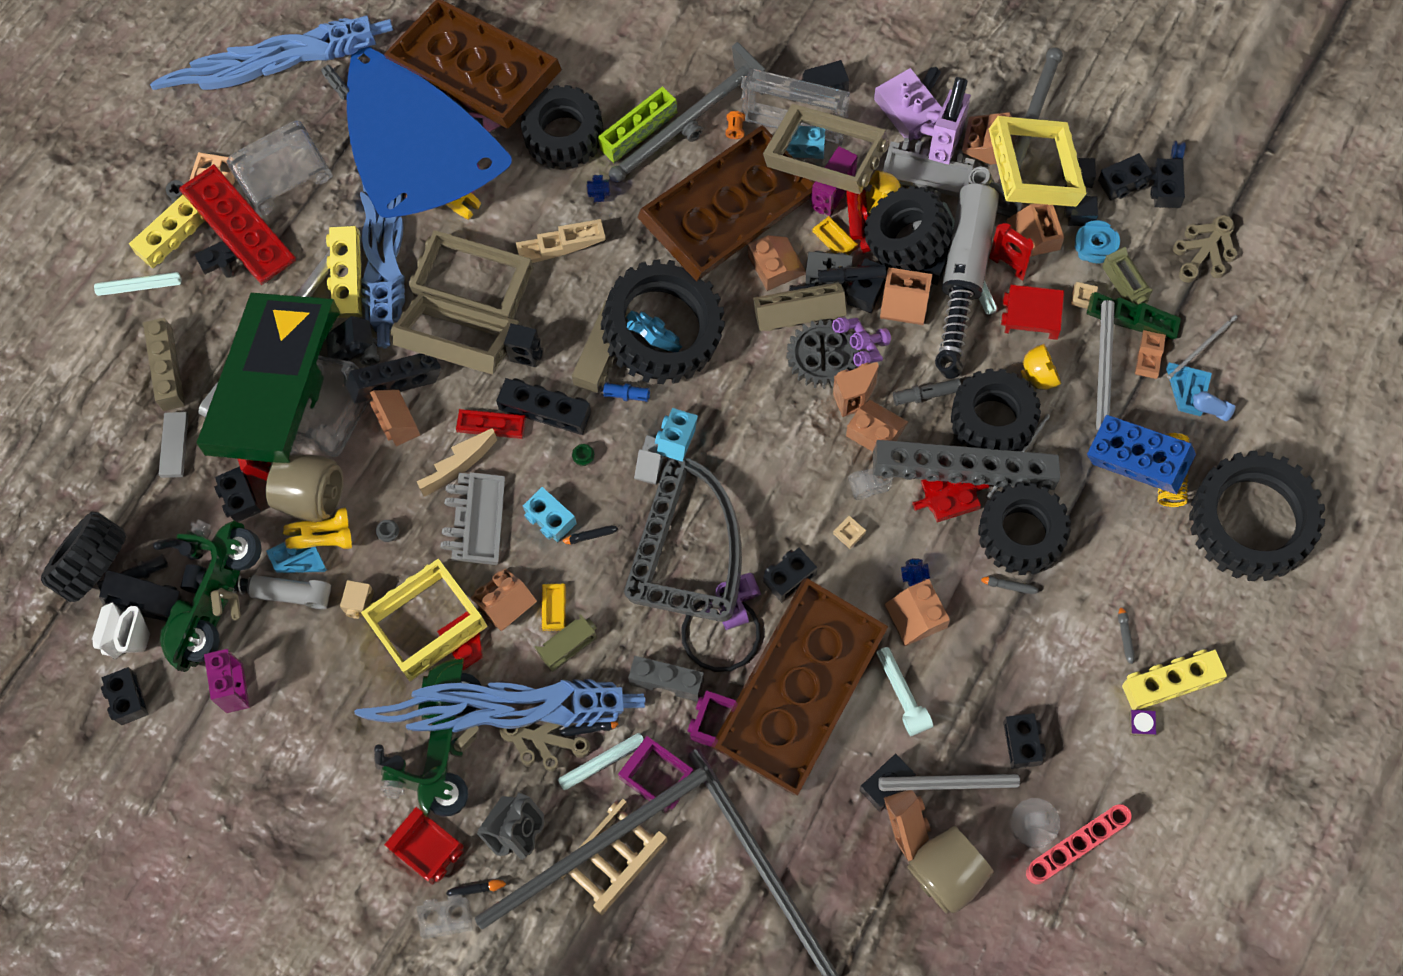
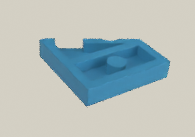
(295, 561)

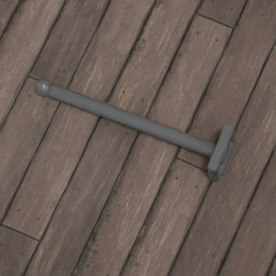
(1053, 57)
(742, 62)

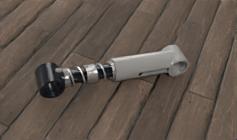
(312, 593)

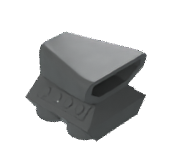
(512, 826)

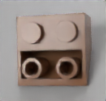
(977, 138)
(1040, 225)
(905, 296)
(854, 387)
(394, 416)
(503, 599)

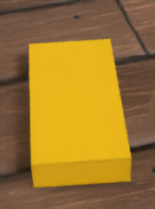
(834, 237)
(553, 607)

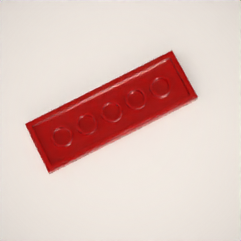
(237, 224)

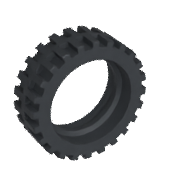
(679, 283)
(1276, 475)

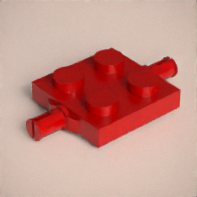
(949, 499)

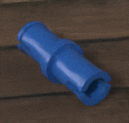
(626, 392)

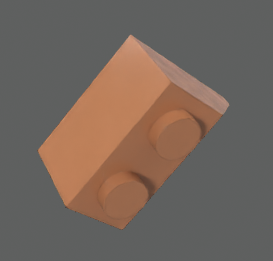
(775, 261)
(873, 424)
(917, 612)
(908, 822)

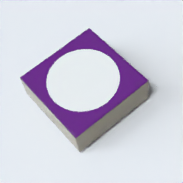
(1142, 723)

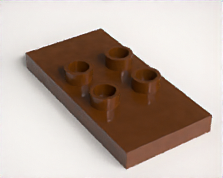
(474, 62)
(724, 205)
(799, 687)

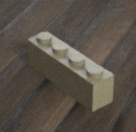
(800, 306)
(595, 360)
(163, 364)

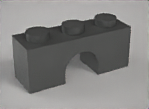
(655, 674)

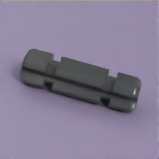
(335, 81)

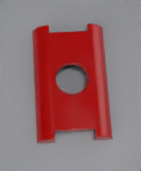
(857, 217)
(1003, 251)

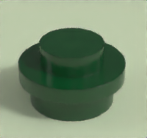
(583, 455)

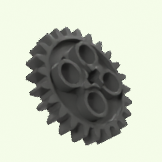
(801, 354)

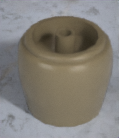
(305, 487)
(950, 870)

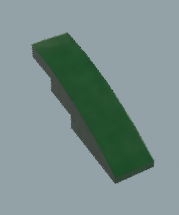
(1136, 316)

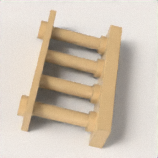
(636, 861)

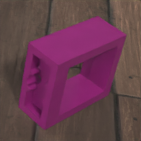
(826, 197)
(223, 674)
(702, 706)
(639, 757)

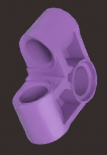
(747, 590)

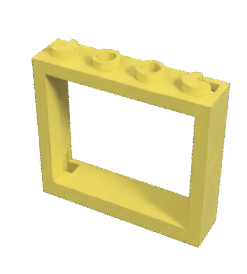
(1008, 168)
(443, 644)

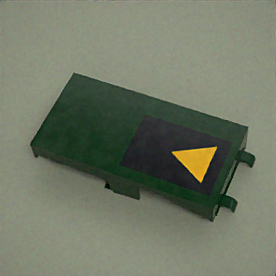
(268, 378)

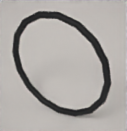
(722, 669)

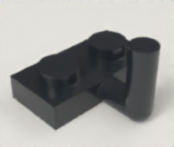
(216, 257)

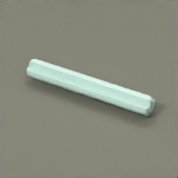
(138, 283)
(600, 761)

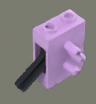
(908, 101)
(949, 123)

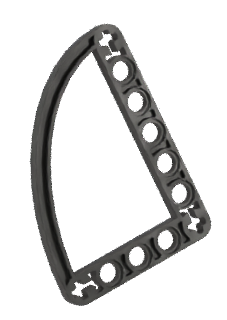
(645, 584)

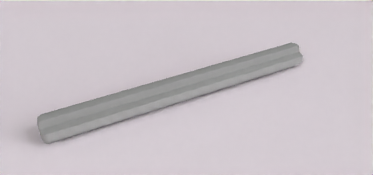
(1105, 361)
(949, 782)

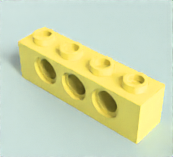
(162, 231)
(335, 240)
(1141, 697)

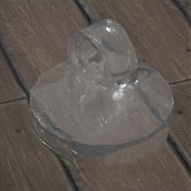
(1035, 823)

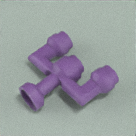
(862, 340)

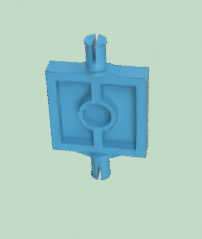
(653, 331)

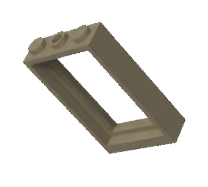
(798, 114)
(515, 290)
(448, 350)

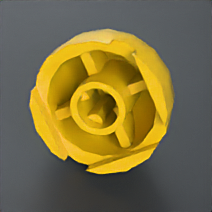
(882, 184)
(1040, 369)

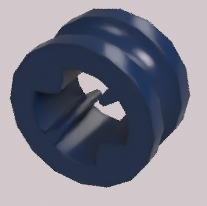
(1178, 150)

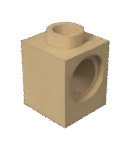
(356, 598)

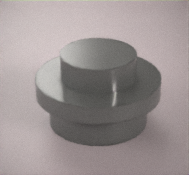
(387, 530)

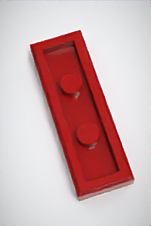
(480, 421)

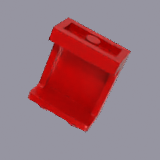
(1033, 310)
(424, 846)

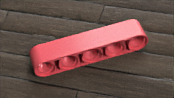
(1087, 836)

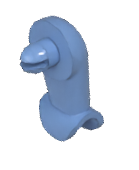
(1212, 405)

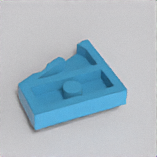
(1186, 384)

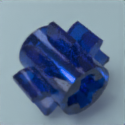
(598, 188)
(915, 571)

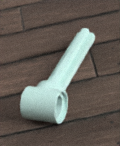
(916, 718)

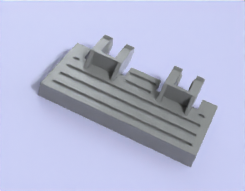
(919, 171)
(479, 516)

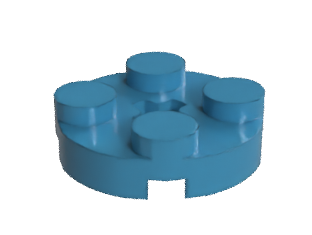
(1086, 235)

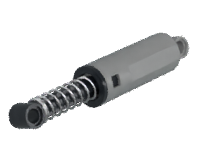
(966, 264)

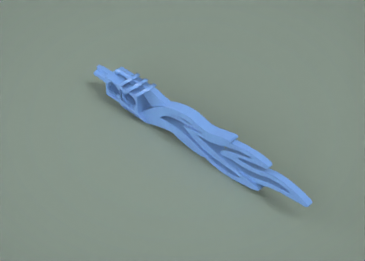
(277, 54)
(377, 270)
(492, 696)

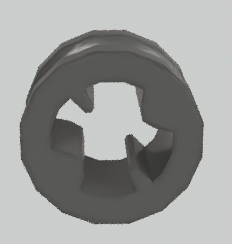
(692, 131)

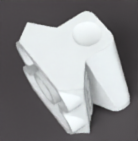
(120, 631)

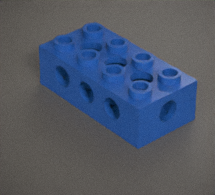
(1146, 467)

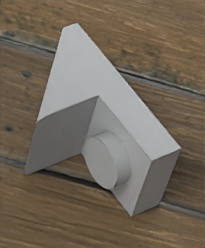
(648, 462)

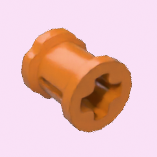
(735, 125)

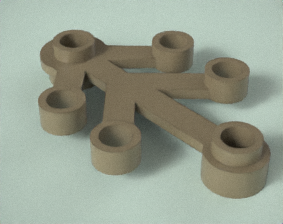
(1207, 246)
(541, 737)

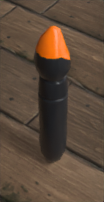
(591, 534)
(584, 728)

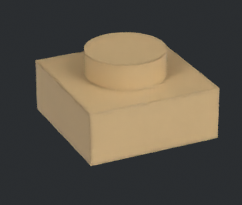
(1082, 294)
(849, 532)

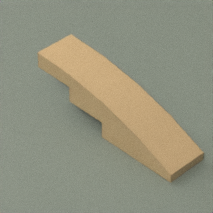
(562, 242)
(464, 456)

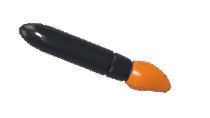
(492, 885)

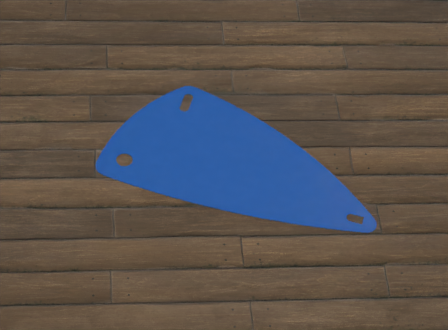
(413, 139)

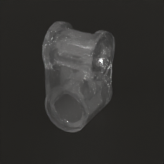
(866, 484)

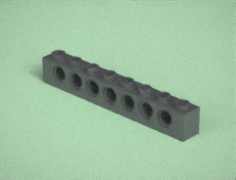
(955, 458)

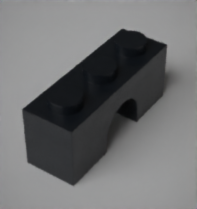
(1088, 207)

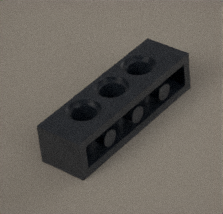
(396, 374)
(574, 421)

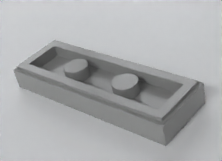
(173, 444)

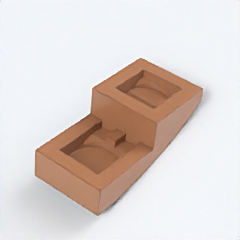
(1150, 354)

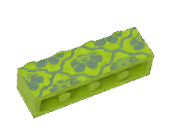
(638, 124)

